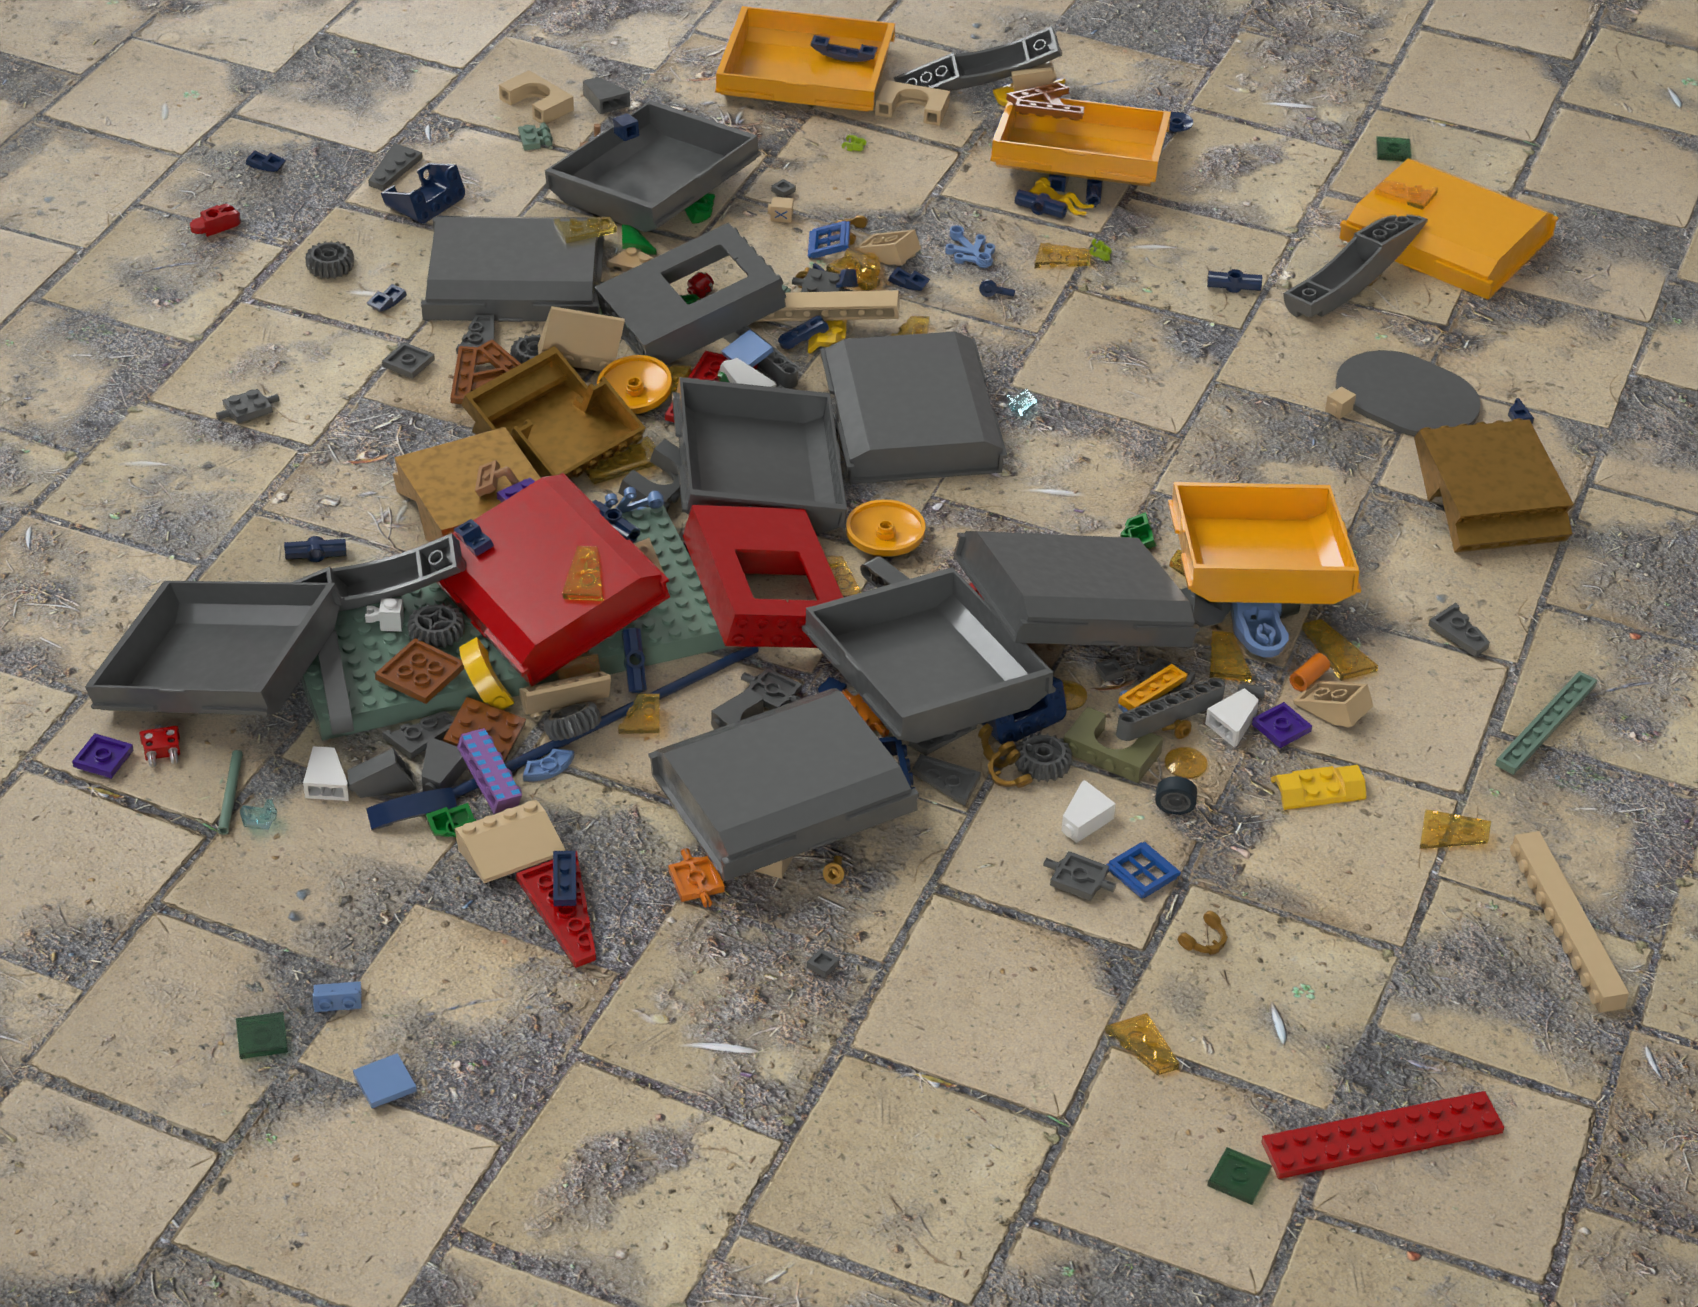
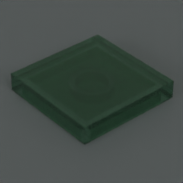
(1393, 148)
(261, 1035)
(1239, 1176)

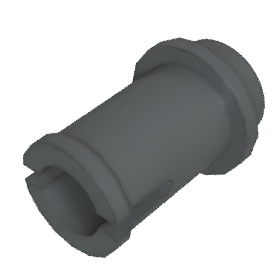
(1256, 690)

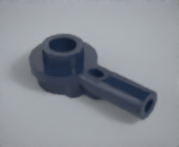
(989, 288)

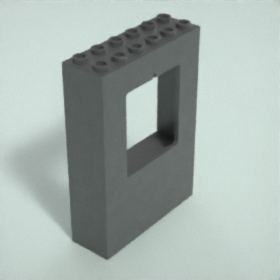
(667, 327)

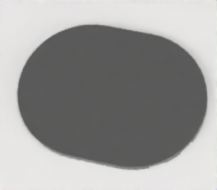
(1407, 391)

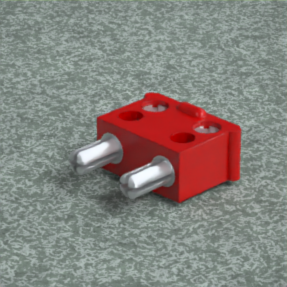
(160, 743)

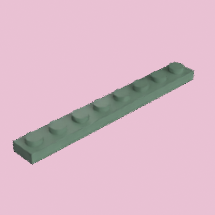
(1546, 723)

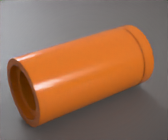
(1309, 672)

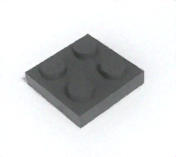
(408, 360)

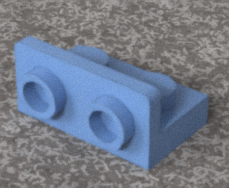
(337, 996)

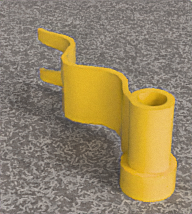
(1043, 186)

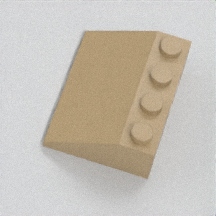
(582, 337)
(565, 692)
(508, 841)

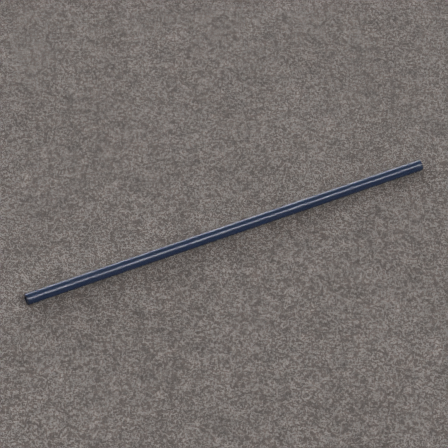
(617, 714)

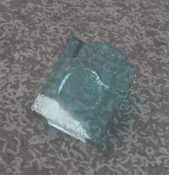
(1022, 402)
(259, 817)

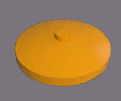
(639, 381)
(885, 527)

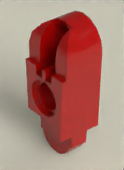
(216, 220)

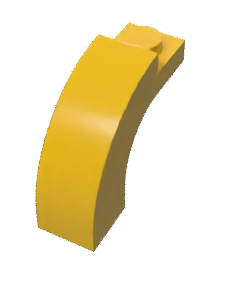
(479, 669)

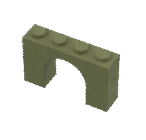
(1127, 762)

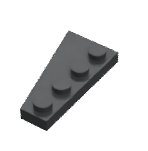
(394, 165)

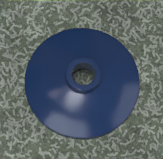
(1180, 122)

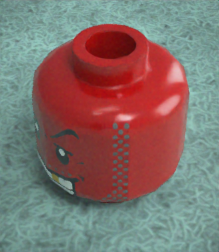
(700, 284)

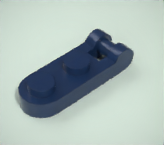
(803, 332)

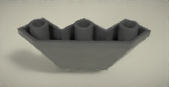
(1204, 611)

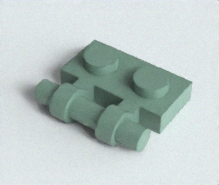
(534, 137)

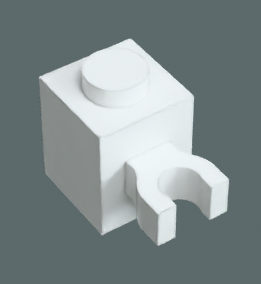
(389, 614)

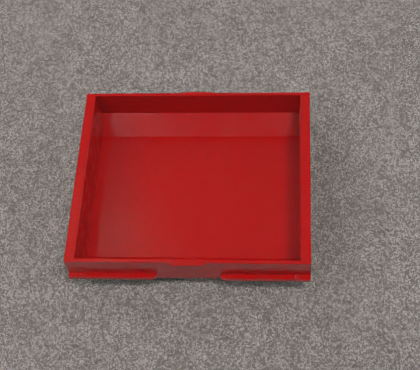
(519, 582)

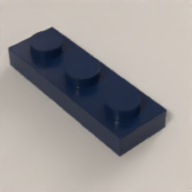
(564, 878)

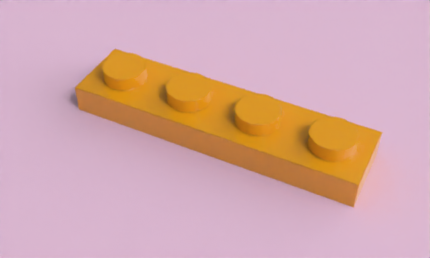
(1153, 687)

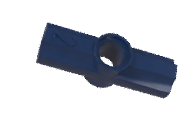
(1093, 192)
(1041, 204)
(1234, 281)
(615, 518)
(315, 549)
(635, 673)

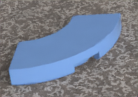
(548, 766)

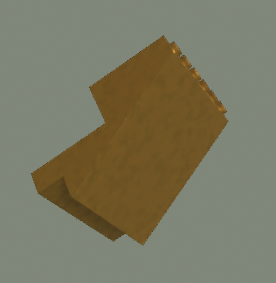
(555, 415)
(446, 476)
(1494, 484)

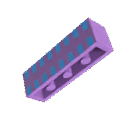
(489, 770)

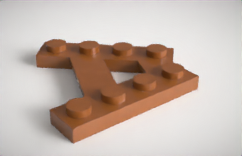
(1027, 102)
(467, 380)

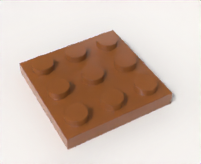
(420, 671)
(499, 724)

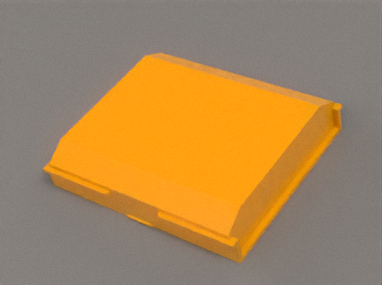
(774, 60)
(1105, 145)
(1471, 232)
(1263, 543)

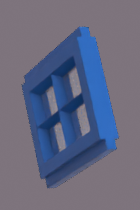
(829, 239)
(1143, 870)

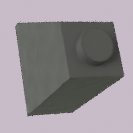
(605, 95)
(441, 765)
(381, 776)

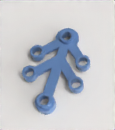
(981, 259)
(654, 500)

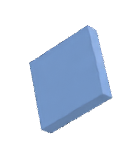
(748, 348)
(384, 1080)

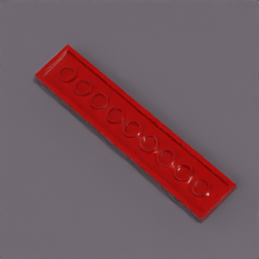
(1382, 1134)

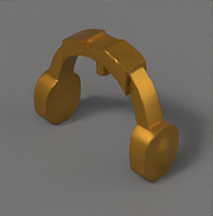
(859, 221)
(984, 735)
(1020, 781)
(1214, 922)

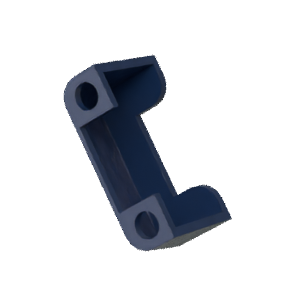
(436, 195)
(1043, 714)

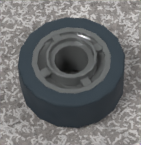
(1176, 795)

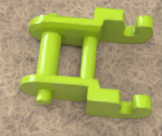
(856, 143)
(1102, 250)

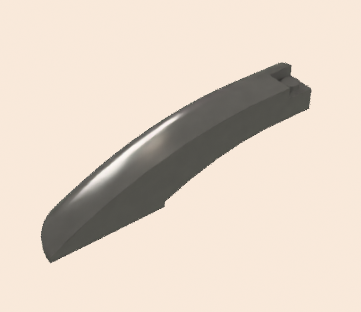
(985, 65)
(1354, 266)
(394, 575)

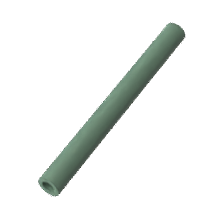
(230, 792)

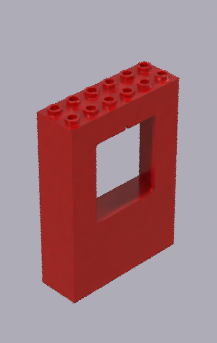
(757, 540)

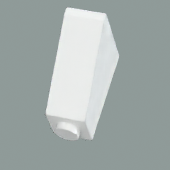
(742, 373)
(1232, 716)
(325, 776)
(1087, 812)

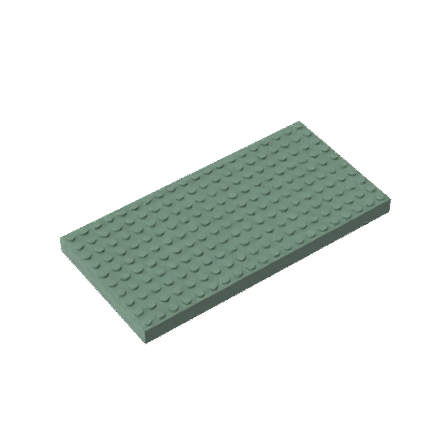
(669, 632)

